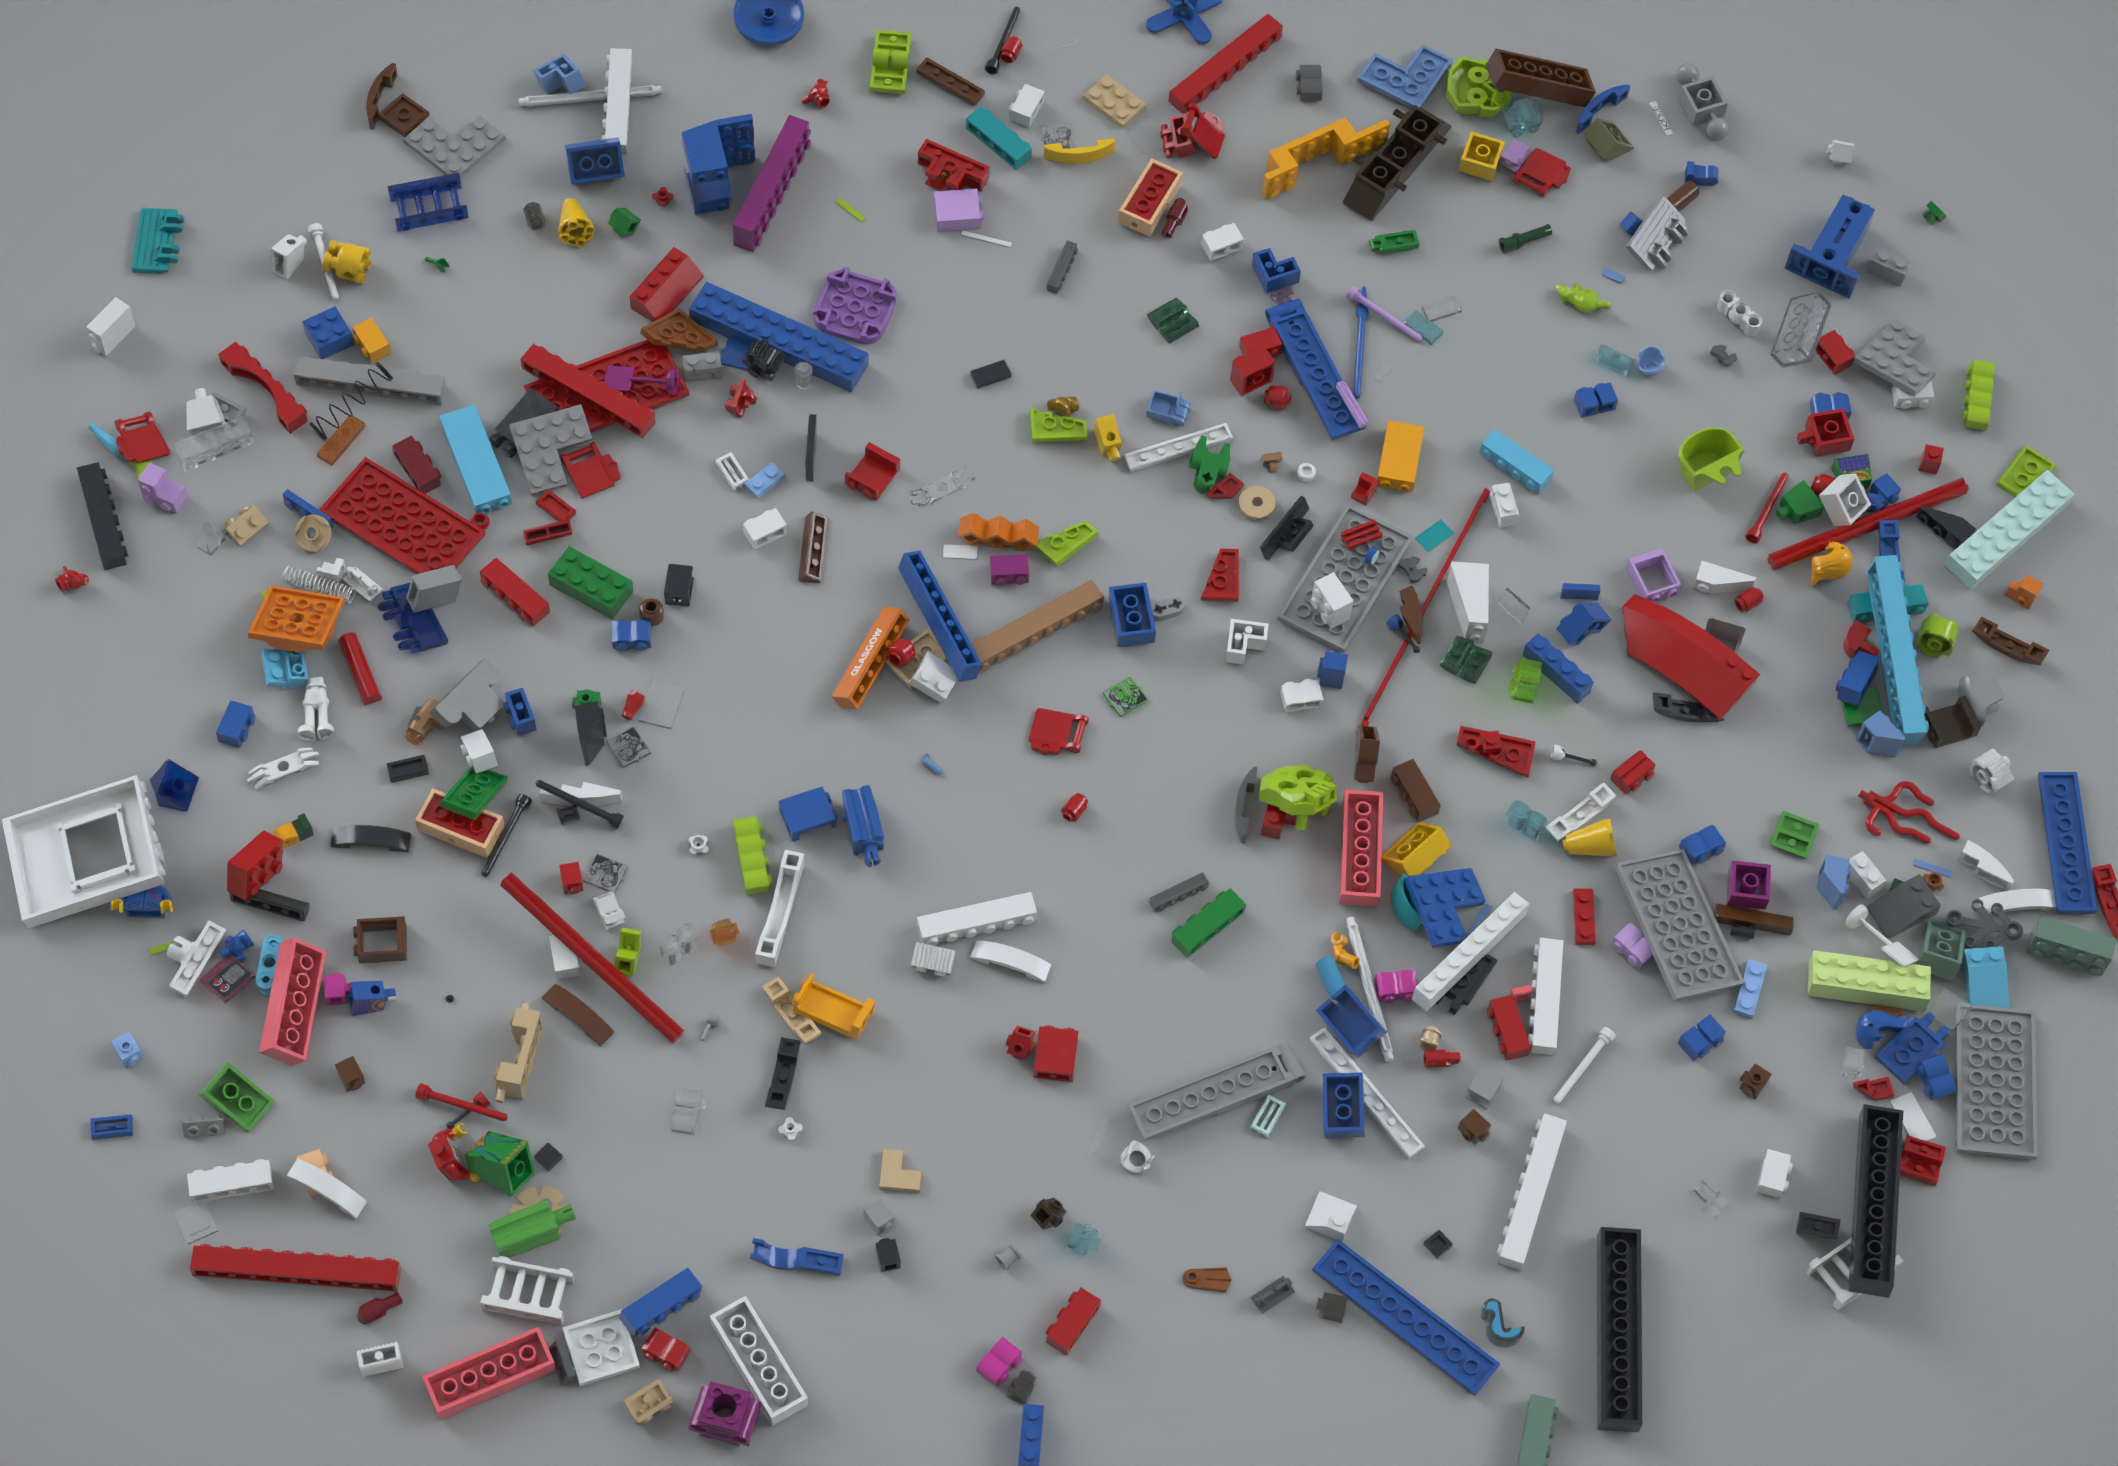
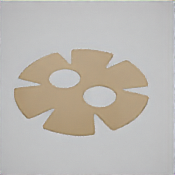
(530, 1197)

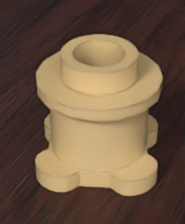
(1430, 1038)

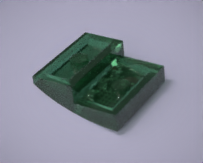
(1172, 320)
(1466, 659)

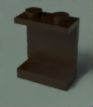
(1952, 723)

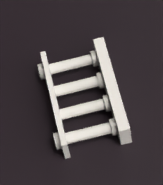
(1842, 1296)
(531, 1310)

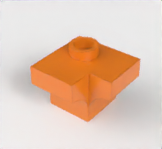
(2025, 591)

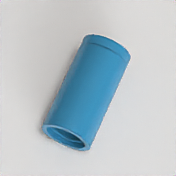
(1330, 975)

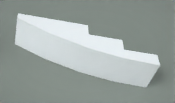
(591, 793)

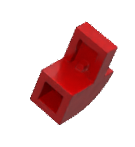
(1856, 640)

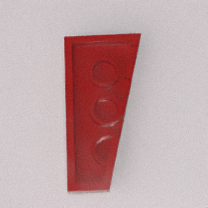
(1515, 751)

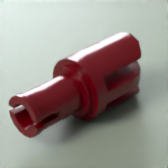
(1175, 217)
(377, 1308)

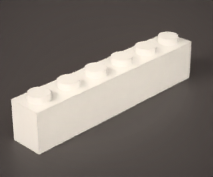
(618, 95)
(977, 919)
(1546, 996)

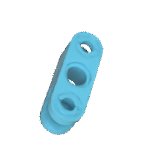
(268, 955)

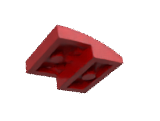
(1921, 1160)

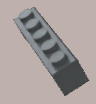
(1062, 267)
(1179, 892)

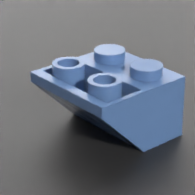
(1880, 736)
(1833, 880)

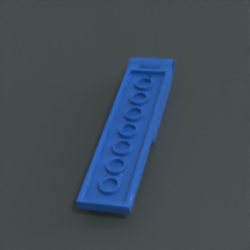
(1312, 366)

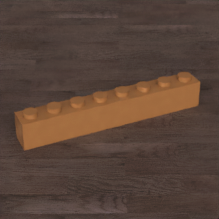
(1038, 624)

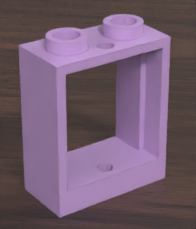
(1648, 560)

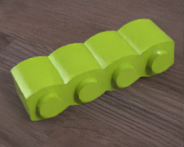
(1979, 394)
(751, 855)

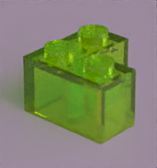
(1525, 680)

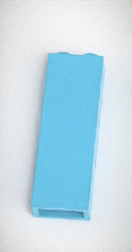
(475, 460)

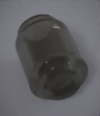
(534, 215)

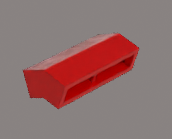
(546, 529)

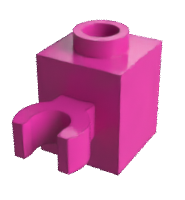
(336, 989)

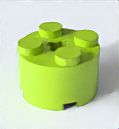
(1937, 636)

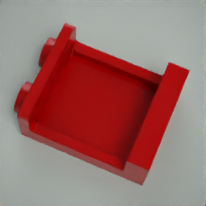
(1055, 1053)

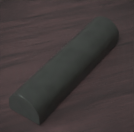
(276, 904)

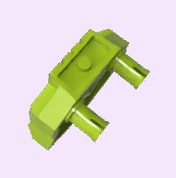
(1465, 86)
(1299, 792)

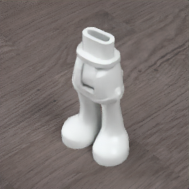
(315, 700)

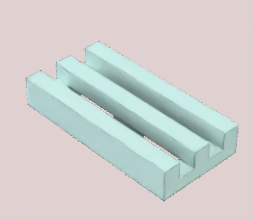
(1260, 1130)

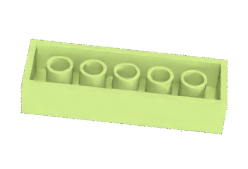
(1869, 981)

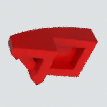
(1227, 488)
(1875, 1089)

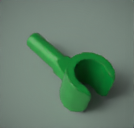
(441, 263)

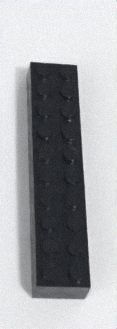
(1876, 1201)
(1619, 1330)

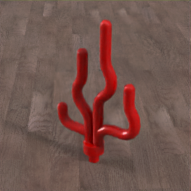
(1886, 807)

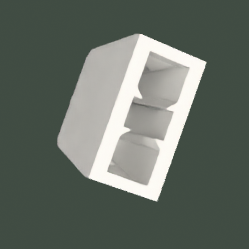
(287, 255)
(203, 413)

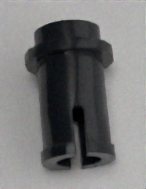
(1743, 931)

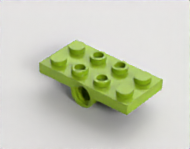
(890, 61)

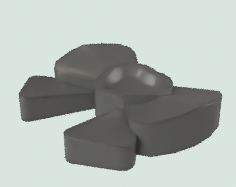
(1718, 351)
(1414, 574)

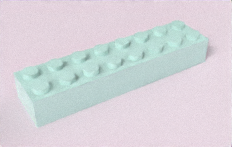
(2009, 529)

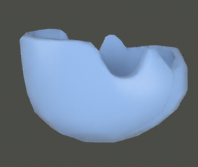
(1651, 361)

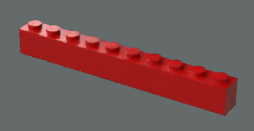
(295, 1267)

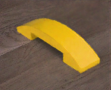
(1079, 155)

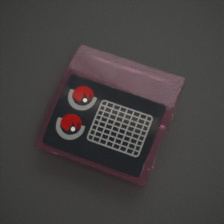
(227, 978)

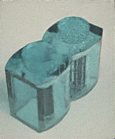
(1528, 821)

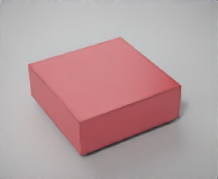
(1521, 993)

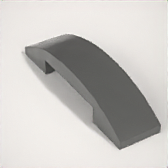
(1247, 786)

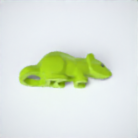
(1584, 301)

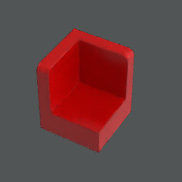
(1365, 489)

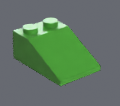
(236, 1097)

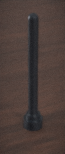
(993, 65)
(522, 803)
(613, 819)

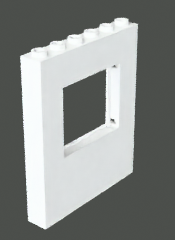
(43, 859)

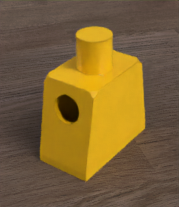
(1108, 437)

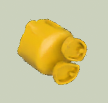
(350, 261)

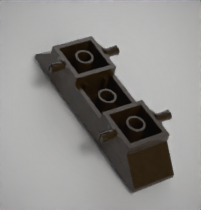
(1395, 162)

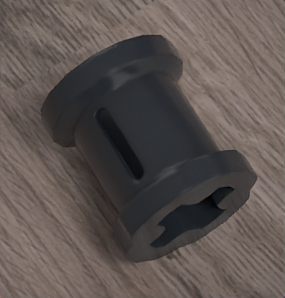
(568, 813)

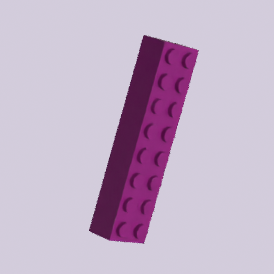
(771, 183)

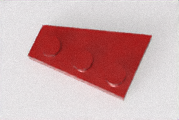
(1224, 577)

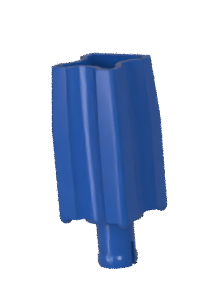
(863, 823)

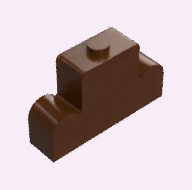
(1366, 753)

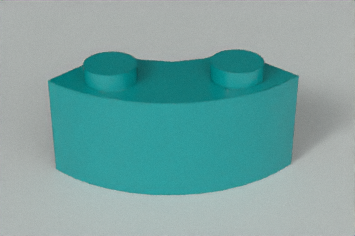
(1404, 905)

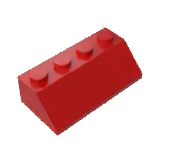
(666, 286)

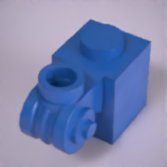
(1883, 492)

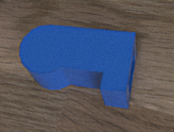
(1701, 174)

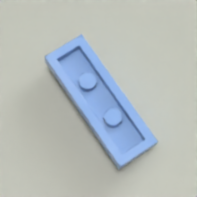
(1750, 991)

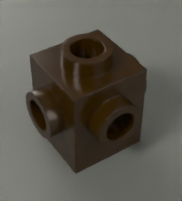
(1049, 1213)

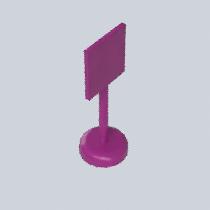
(621, 379)

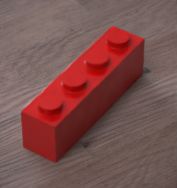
(514, 592)

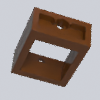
(380, 924)

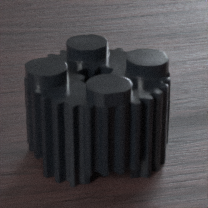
(763, 359)

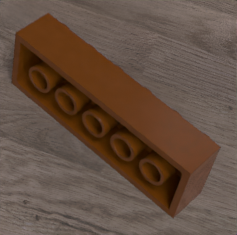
(1540, 78)

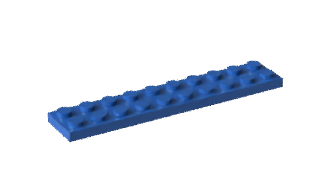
(1406, 1317)

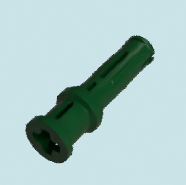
(1517, 240)

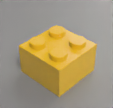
(1481, 156)

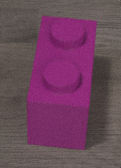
(1009, 569)

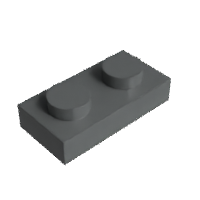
(564, 1367)

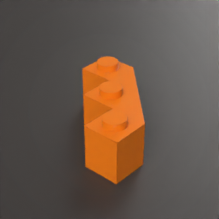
(998, 532)

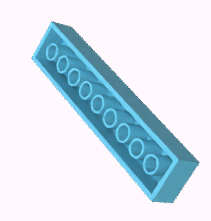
(1896, 648)

